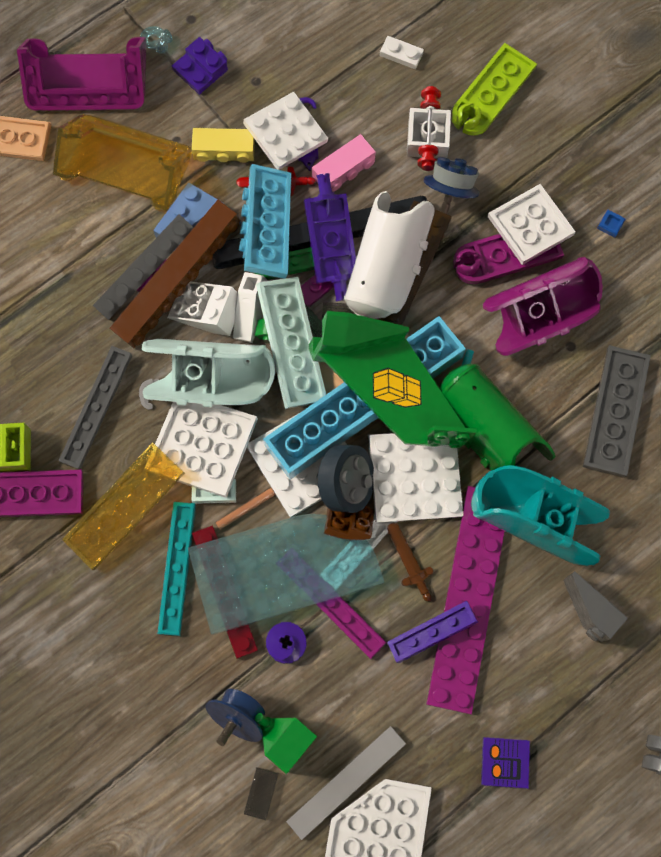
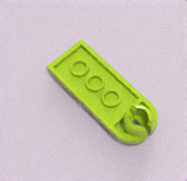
(492, 90)

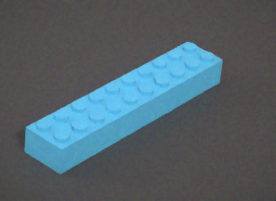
(343, 413)

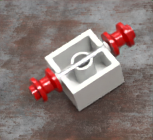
(428, 130)

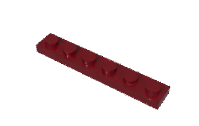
(241, 637)

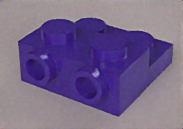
(200, 65)

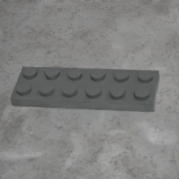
(616, 411)

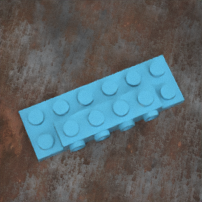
(266, 221)

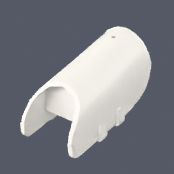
(388, 258)

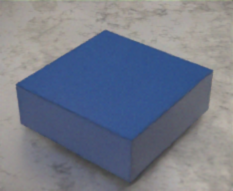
(611, 223)

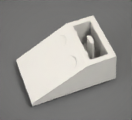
(206, 307)

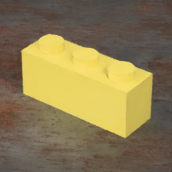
(222, 145)

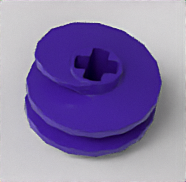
(275, 648)

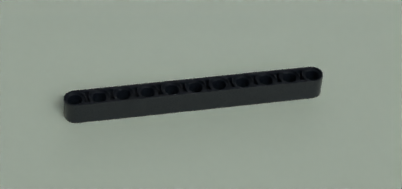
(299, 234)

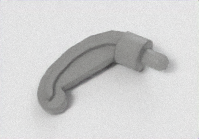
(144, 402)

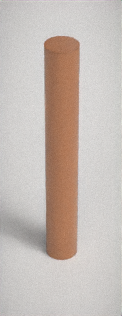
(245, 508)

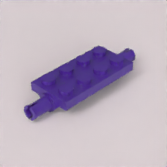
(330, 236)

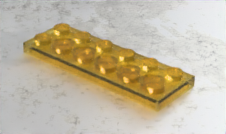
(123, 506)

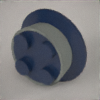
(453, 179)

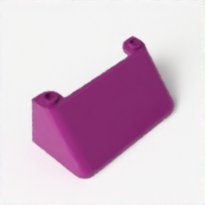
(82, 79)

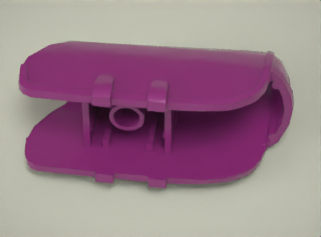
(547, 305)

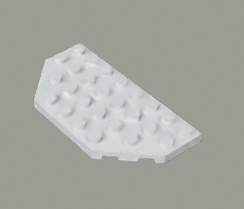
(382, 822)

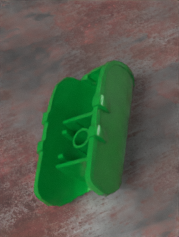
(499, 424)

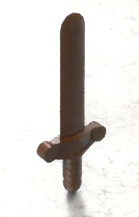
(416, 575)

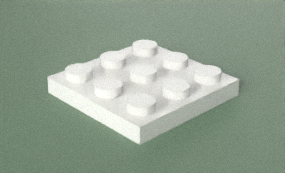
(285, 130)
(531, 224)

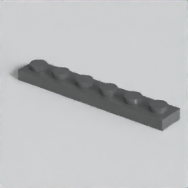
(143, 267)
(95, 408)

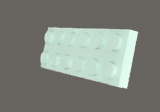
(289, 341)

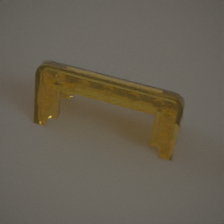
(121, 158)

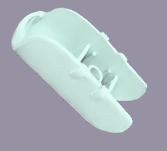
(212, 373)

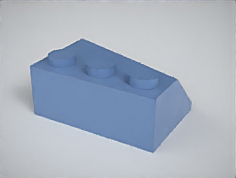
(190, 204)

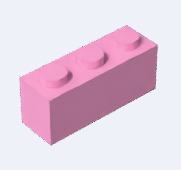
(346, 162)

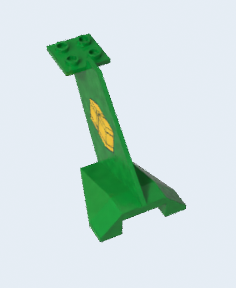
(389, 378)

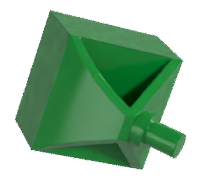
(284, 740)

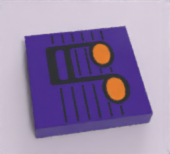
(505, 762)

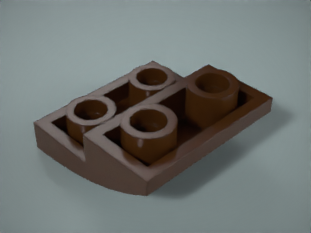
(350, 525)

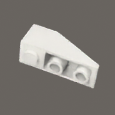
(248, 308)

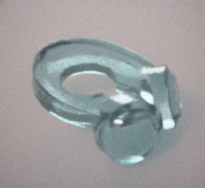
(159, 45)

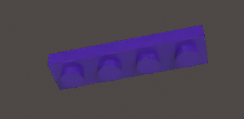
(432, 632)

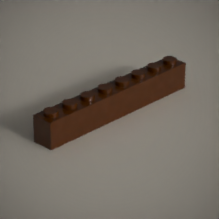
(176, 274)

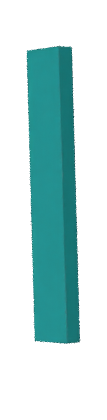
(176, 569)

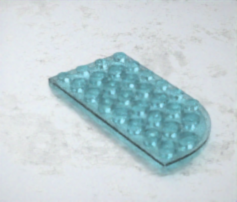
(278, 571)

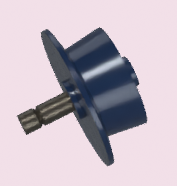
(236, 716)

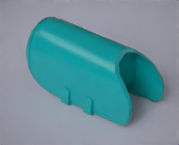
(538, 511)

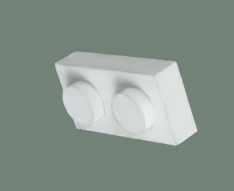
(401, 52)

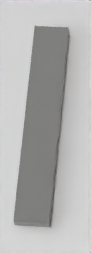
(345, 783)

